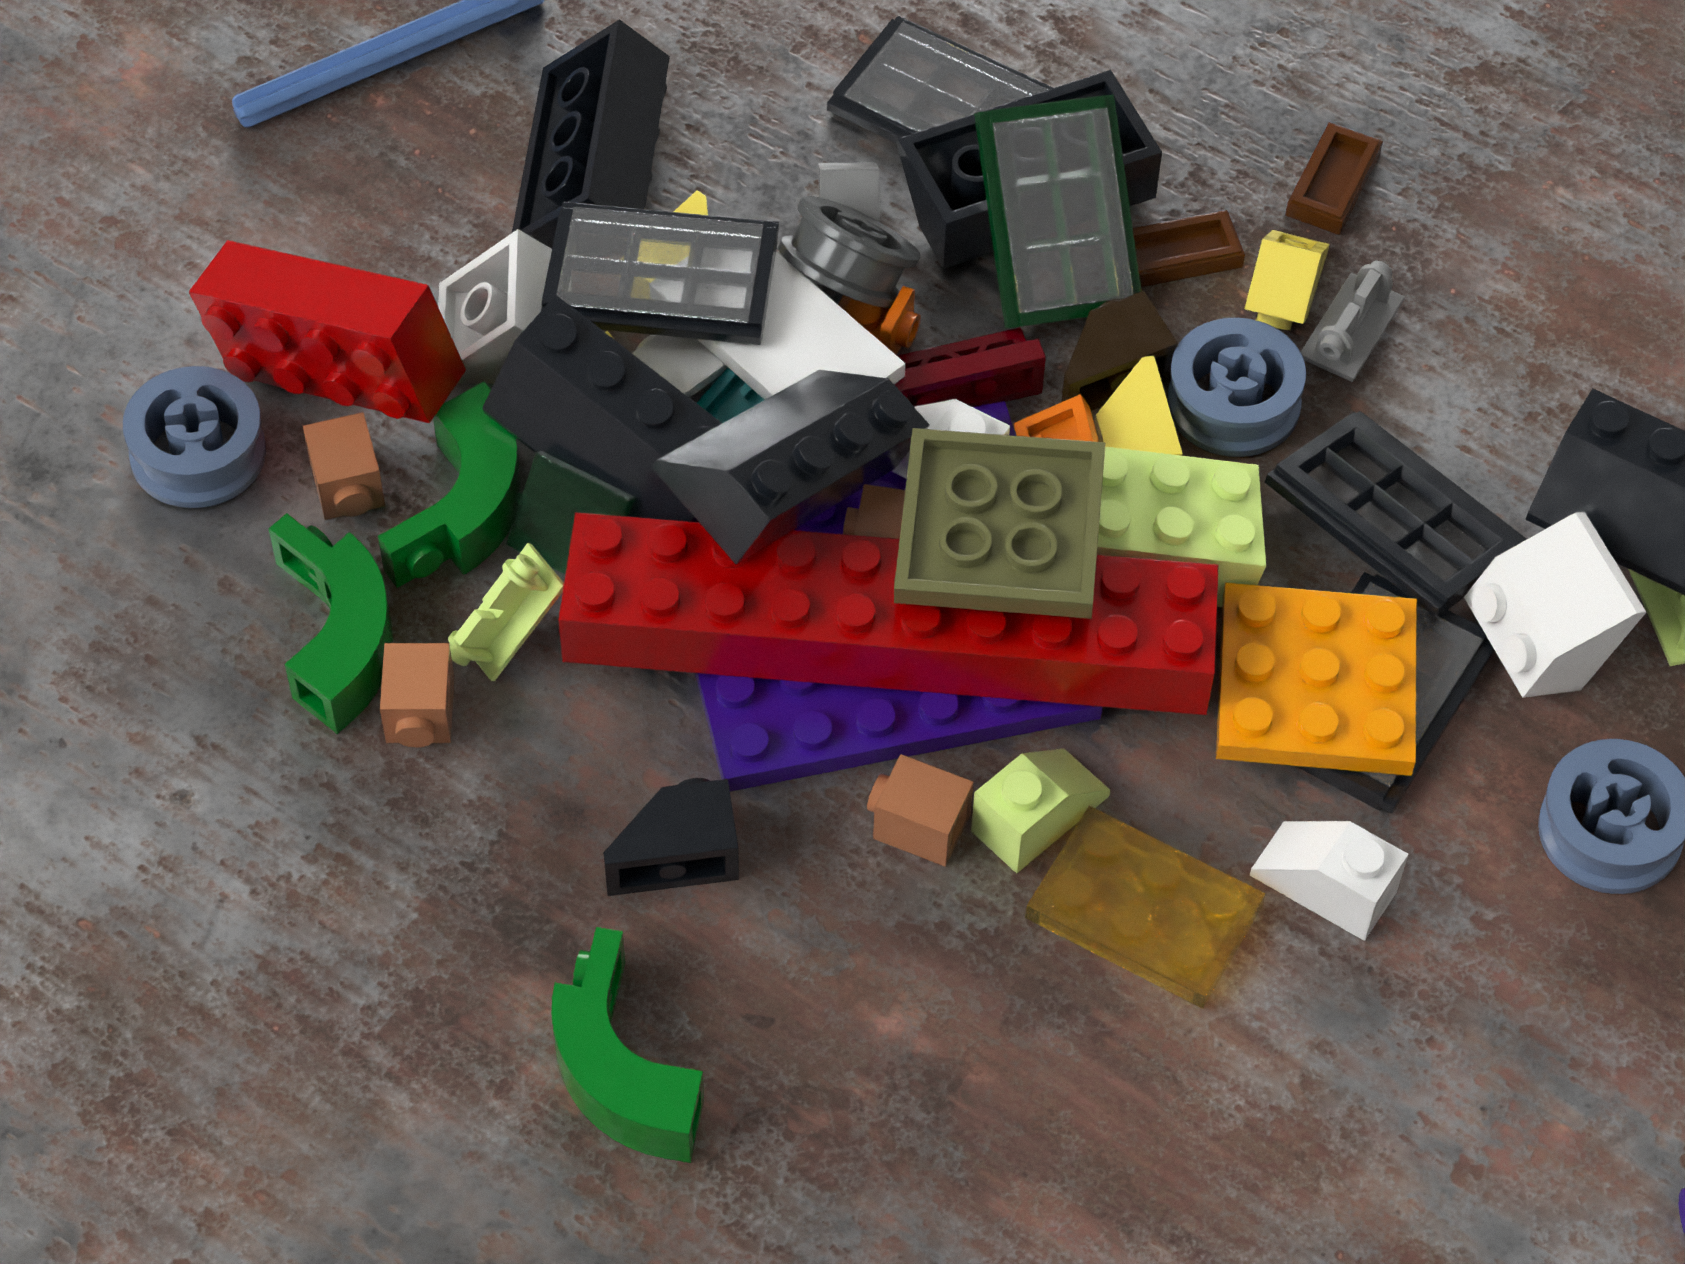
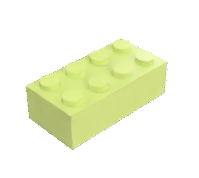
(1183, 512)

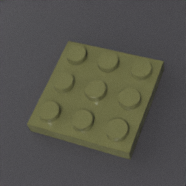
(1000, 523)

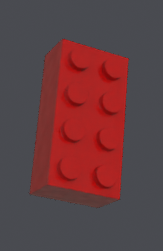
(328, 331)

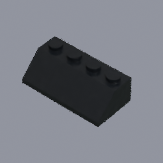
(593, 129)
(948, 179)
(595, 407)
(791, 457)
(1627, 480)

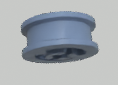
(1240, 360)
(190, 408)
(1623, 851)

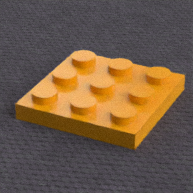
(1317, 679)

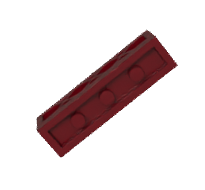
(975, 370)

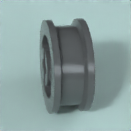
(848, 251)

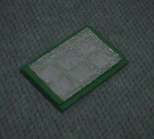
(1057, 208)

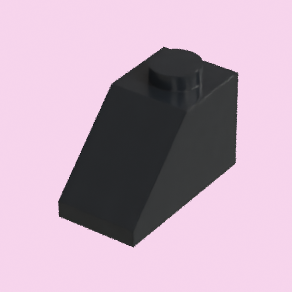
(676, 841)

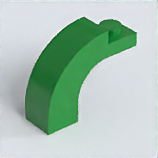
(477, 509)
(344, 662)
(622, 1094)

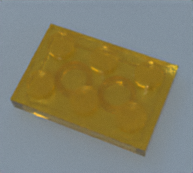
(1145, 906)

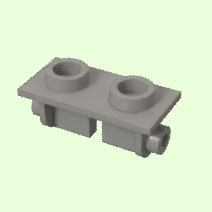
(1354, 322)

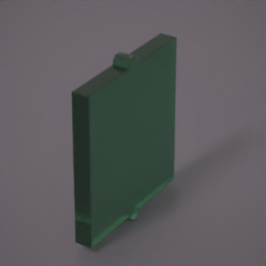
(550, 504)

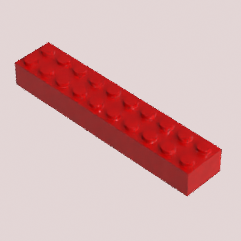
(828, 615)

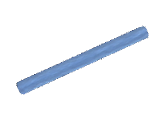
(372, 57)

